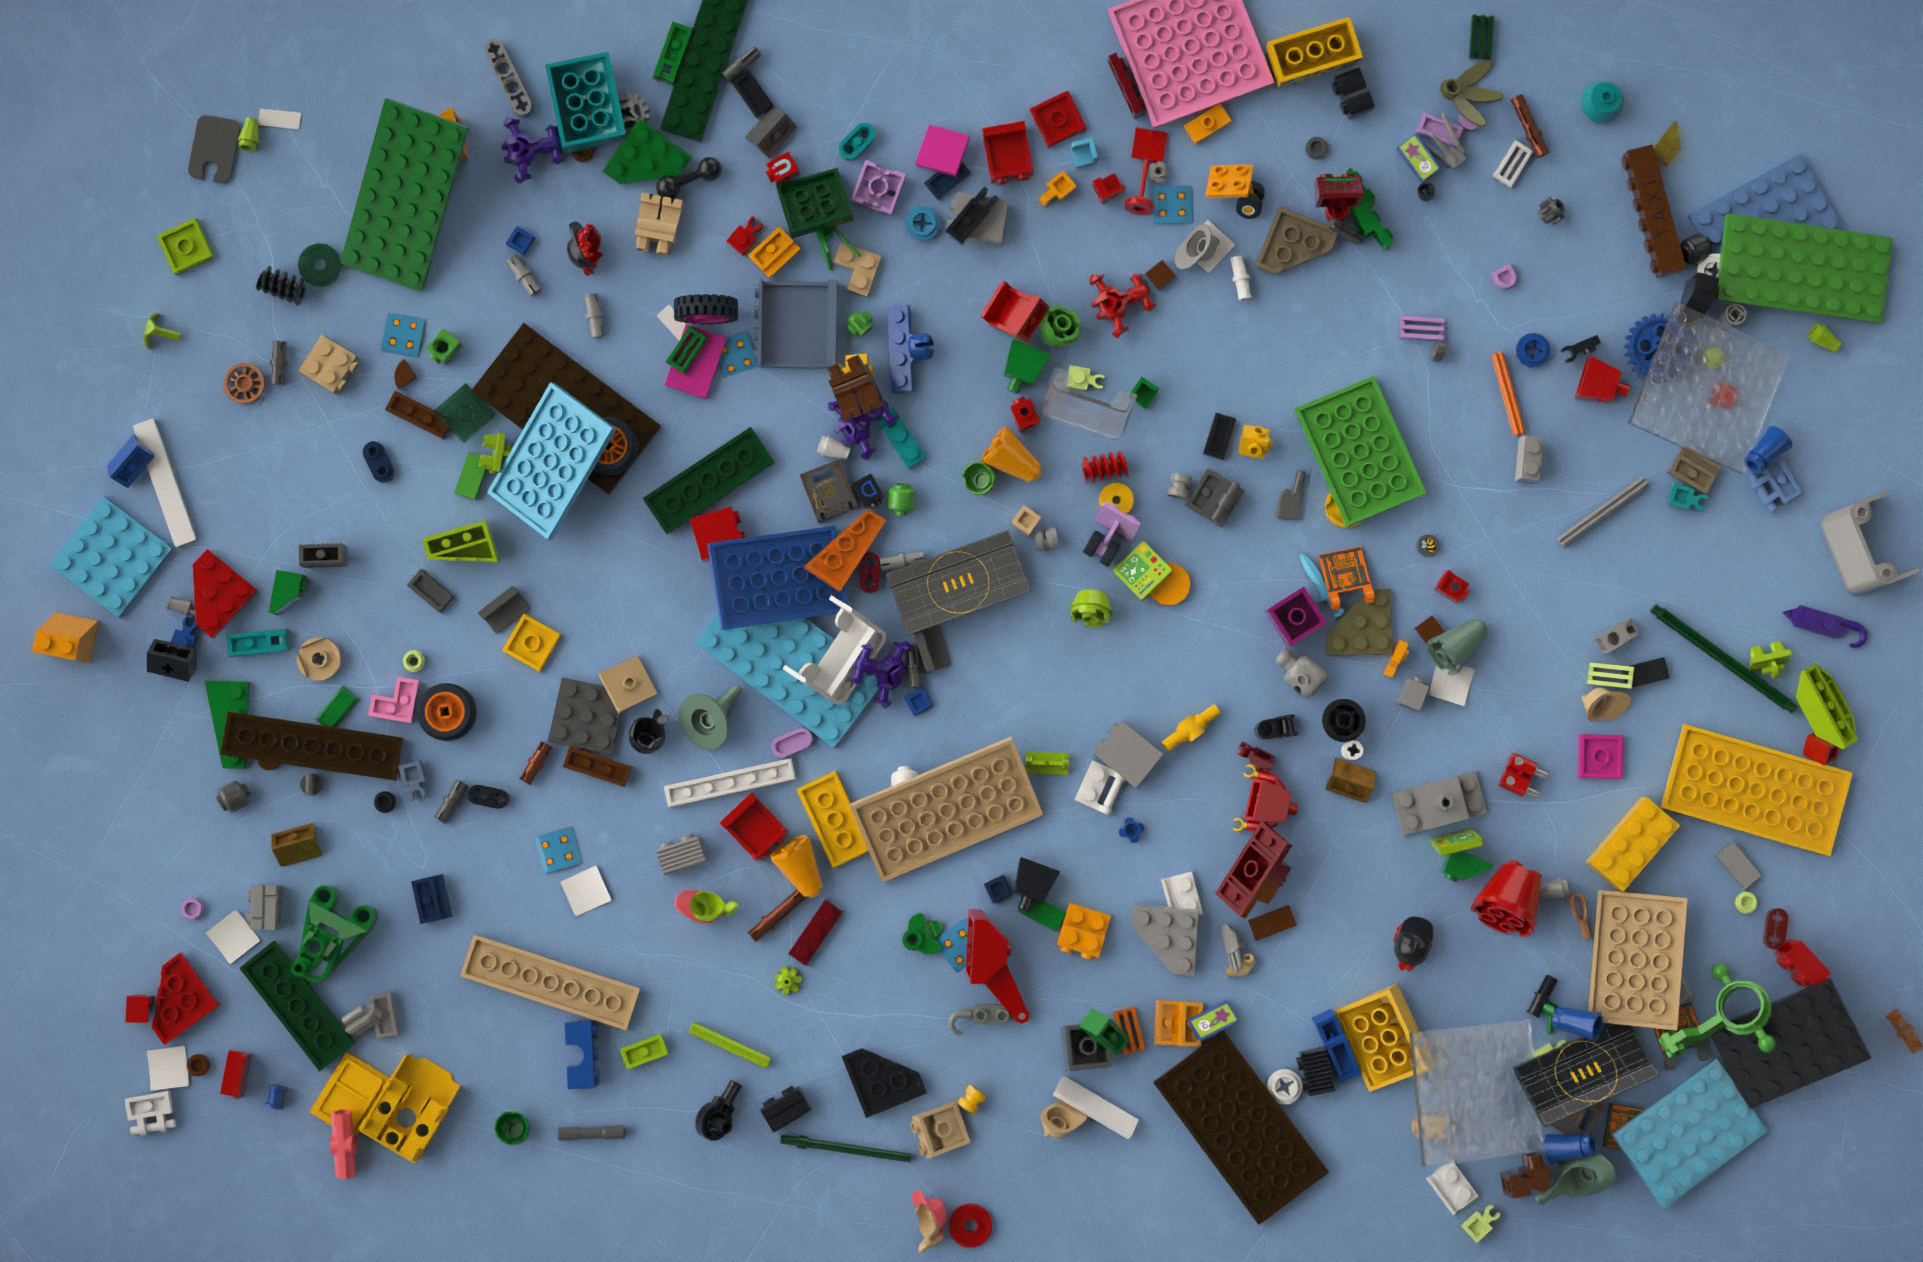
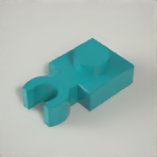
(1683, 497)

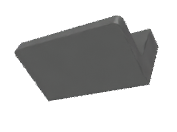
(771, 131)
(504, 609)
(932, 649)

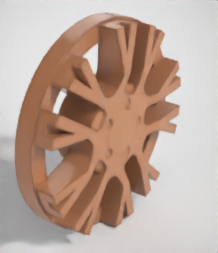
(244, 383)

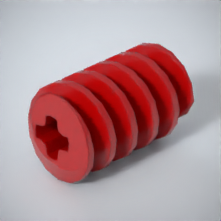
(1104, 466)

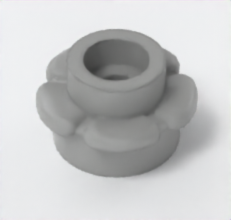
(1159, 178)

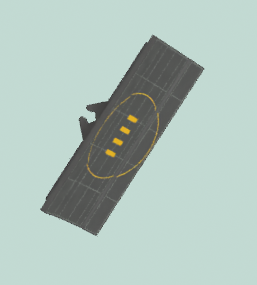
(958, 582)

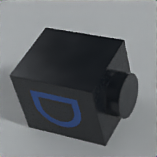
(868, 491)

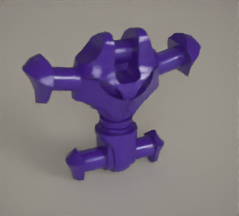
(523, 149)
(858, 428)
(887, 672)

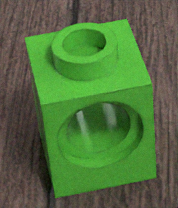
(441, 338)

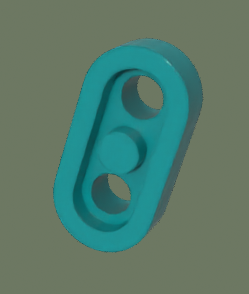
(855, 141)

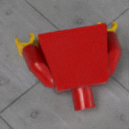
(1267, 801)

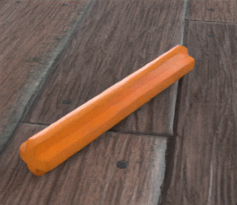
(1508, 393)

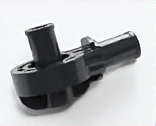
(718, 1114)

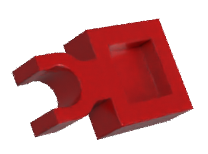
(743, 238)

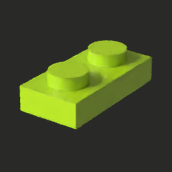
(644, 1051)

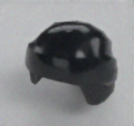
(647, 733)

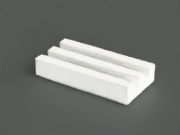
(1502, 179)

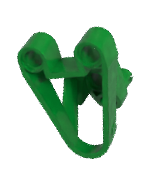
(322, 912)

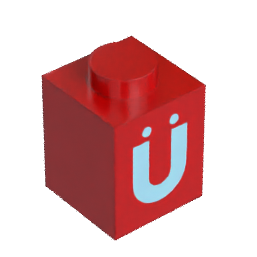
(782, 169)

